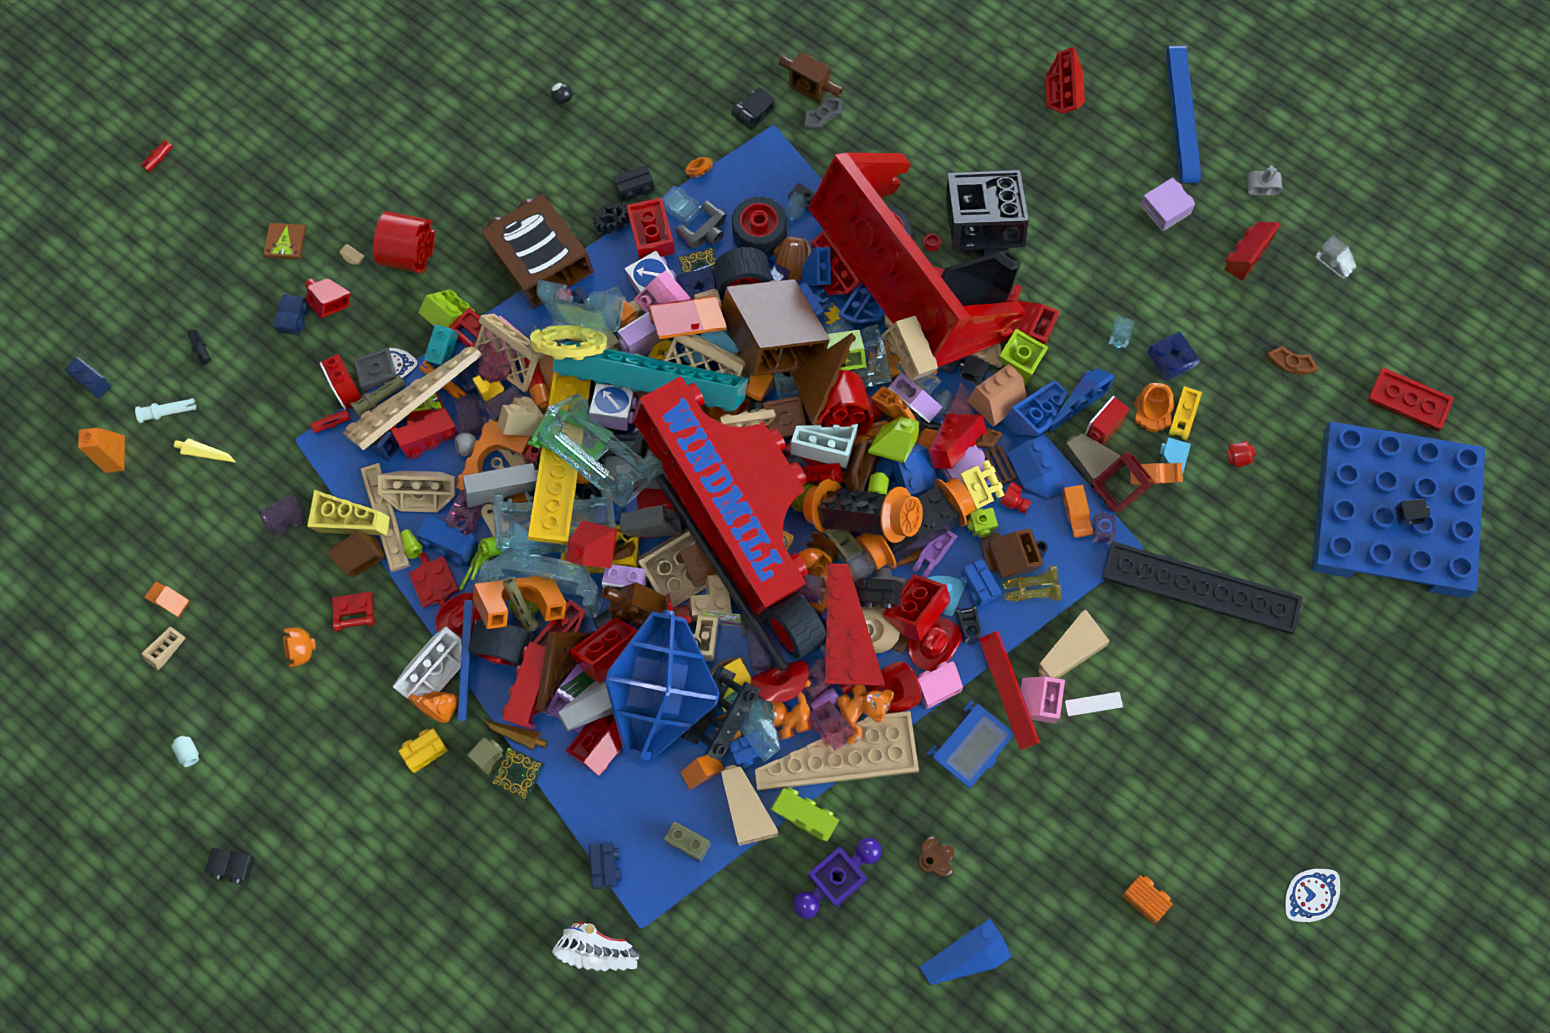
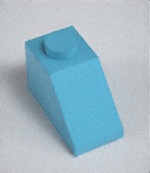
(1174, 452)

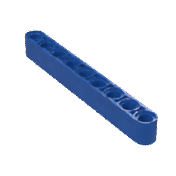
(1183, 114)

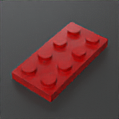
(1410, 399)

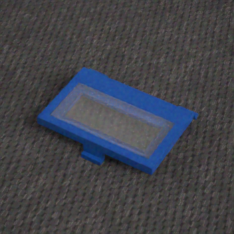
(973, 745)

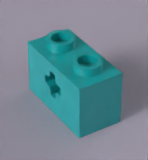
(441, 345)

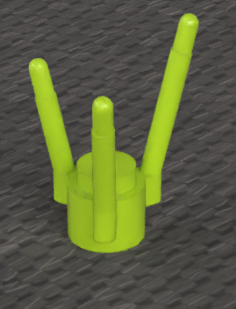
(476, 563)

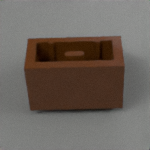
(356, 553)
(1015, 553)

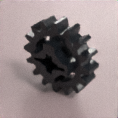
(611, 218)

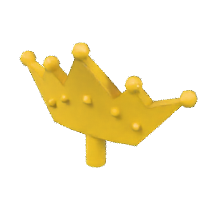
(833, 315)

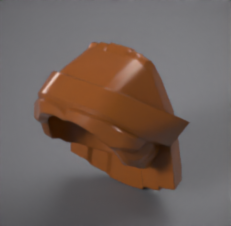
(792, 255)

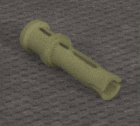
(370, 400)
(523, 611)

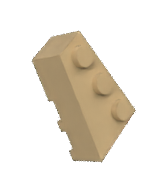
(911, 347)

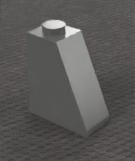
(651, 522)

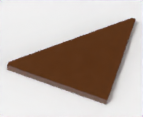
(819, 375)
(557, 663)

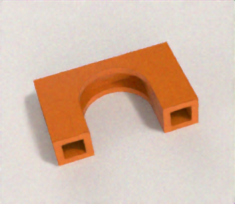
(491, 440)
(543, 592)

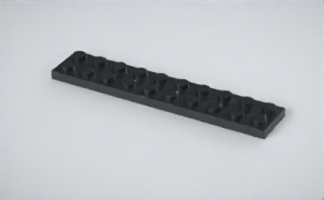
(1202, 587)

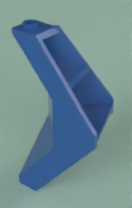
(659, 686)

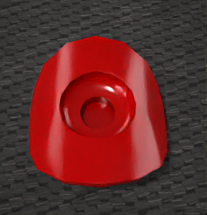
(452, 614)
(936, 646)
(783, 685)
(905, 685)

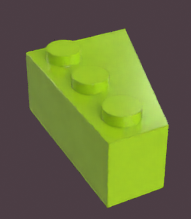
(804, 814)

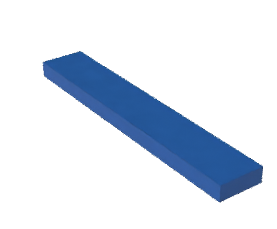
(465, 660)

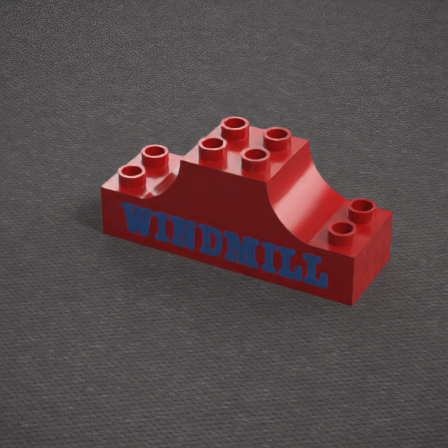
(731, 486)

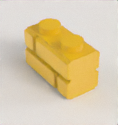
(423, 749)

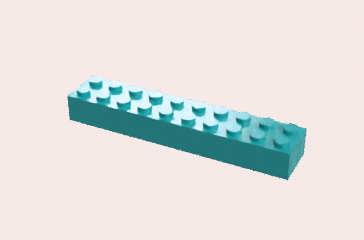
(649, 374)

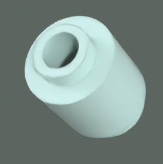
(185, 751)

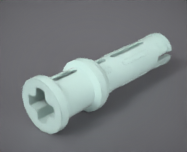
(156, 411)

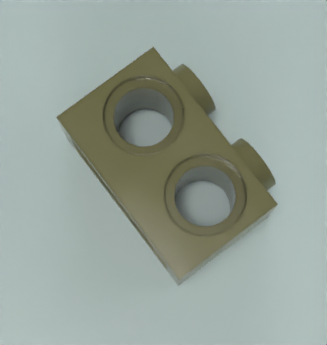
(845, 543)
(487, 755)
(687, 842)

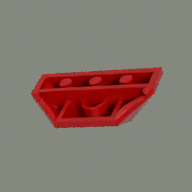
(1065, 82)
(843, 277)

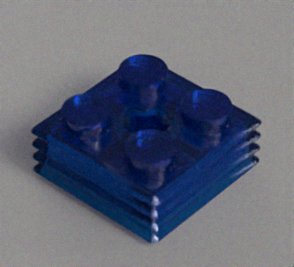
(702, 276)
(1173, 366)

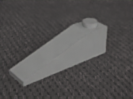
(587, 706)

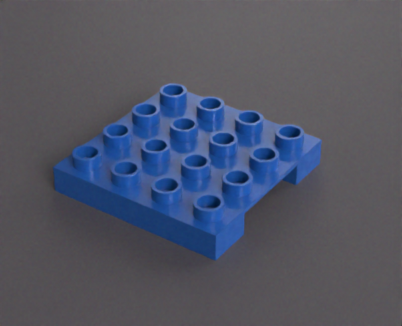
(1356, 519)

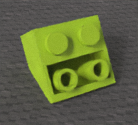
(443, 308)
(856, 357)

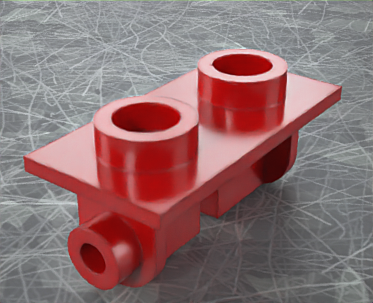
(821, 472)

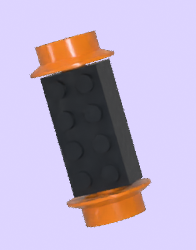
(942, 509)
(886, 515)

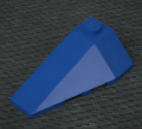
(1090, 388)
(1037, 411)
(971, 954)

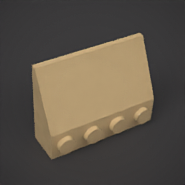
(667, 571)

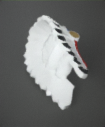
(590, 949)

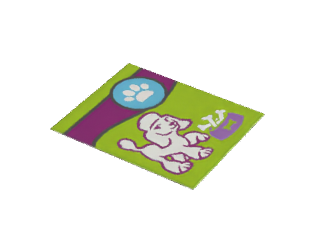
(724, 618)

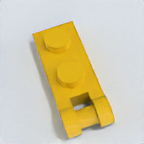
(1185, 412)

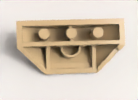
(416, 490)

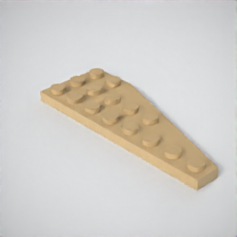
(390, 412)
(882, 751)

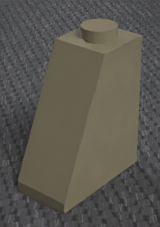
(1089, 456)

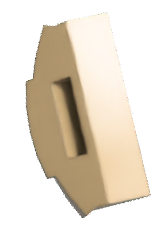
(351, 255)

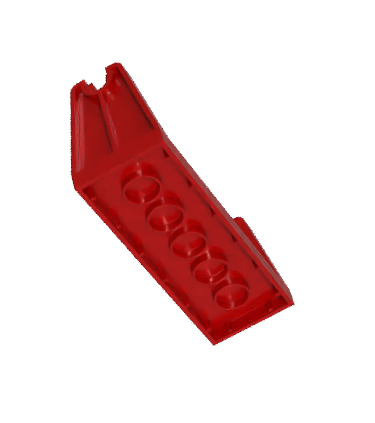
(892, 264)

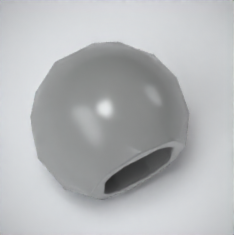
(464, 444)

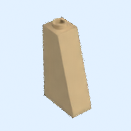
(1076, 645)
(747, 811)

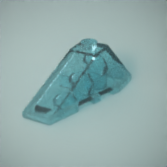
(759, 727)

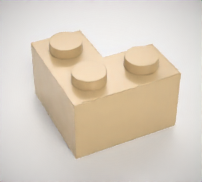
(520, 417)
(716, 599)
(706, 636)

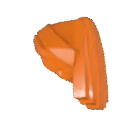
(1154, 407)
(436, 705)

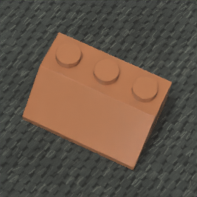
(998, 394)

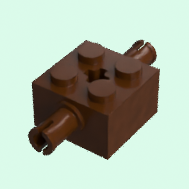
(810, 77)
(634, 602)

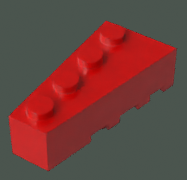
(524, 693)

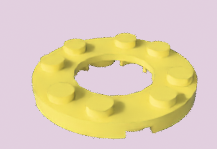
(544, 342)

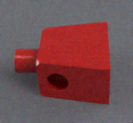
(326, 297)

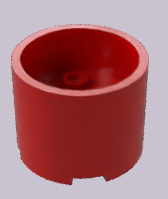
(403, 242)
(848, 404)

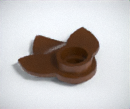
(824, 544)
(938, 855)

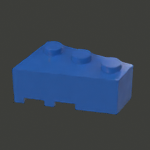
(448, 540)

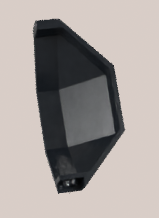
(981, 282)

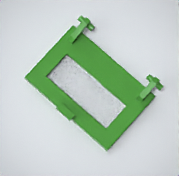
(576, 433)

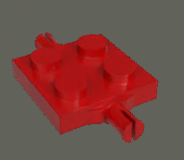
(433, 581)

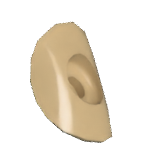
(880, 630)

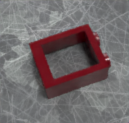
(1139, 472)

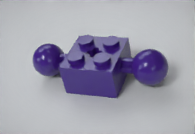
(807, 903)

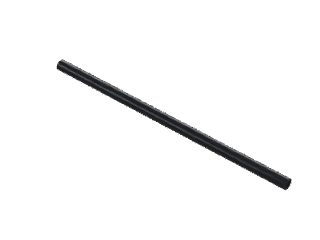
(722, 573)

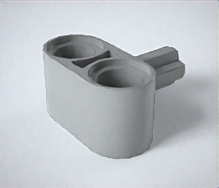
(1264, 182)

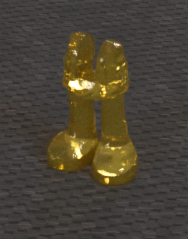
(1049, 578)

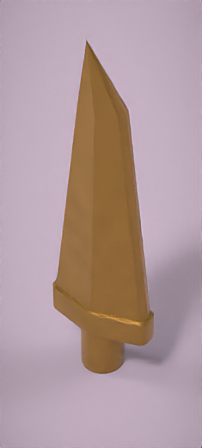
(522, 736)

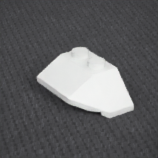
(432, 665)

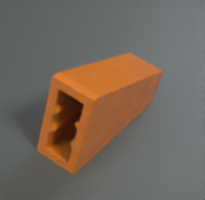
(103, 448)

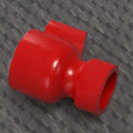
(1012, 499)

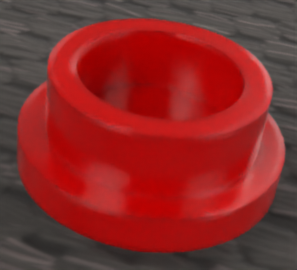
(932, 242)

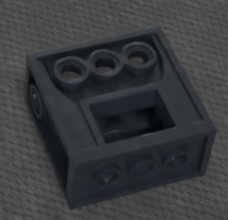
(989, 210)

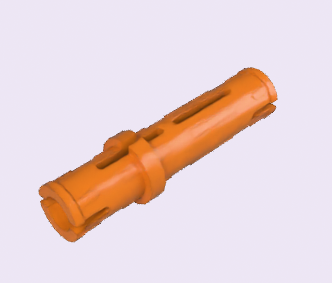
(450, 387)

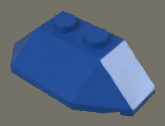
(861, 307)
(1035, 465)
(916, 473)

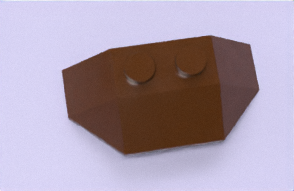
(860, 467)

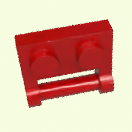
(469, 321)
(353, 605)

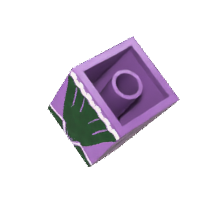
(572, 686)

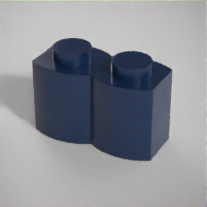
(291, 314)

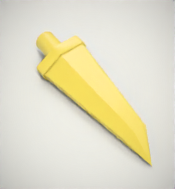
(197, 449)

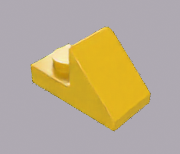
(486, 389)

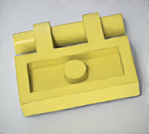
(975, 484)

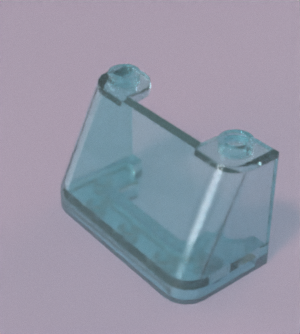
(601, 312)

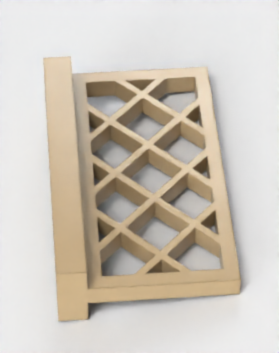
(511, 339)
(708, 350)

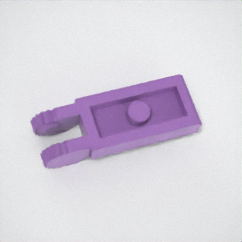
(935, 552)

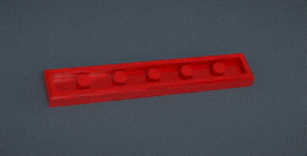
(1009, 690)

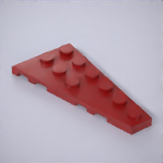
(849, 648)

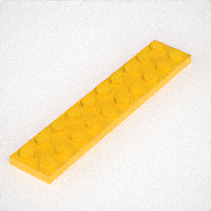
(556, 477)

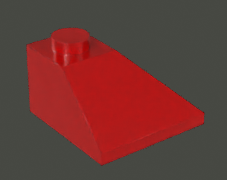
(592, 545)

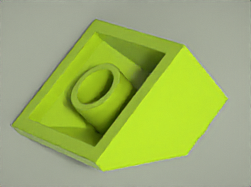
(1023, 354)
(896, 439)

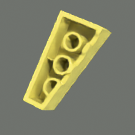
(341, 516)

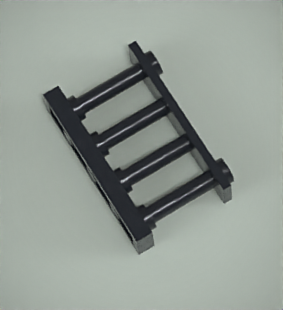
(732, 720)

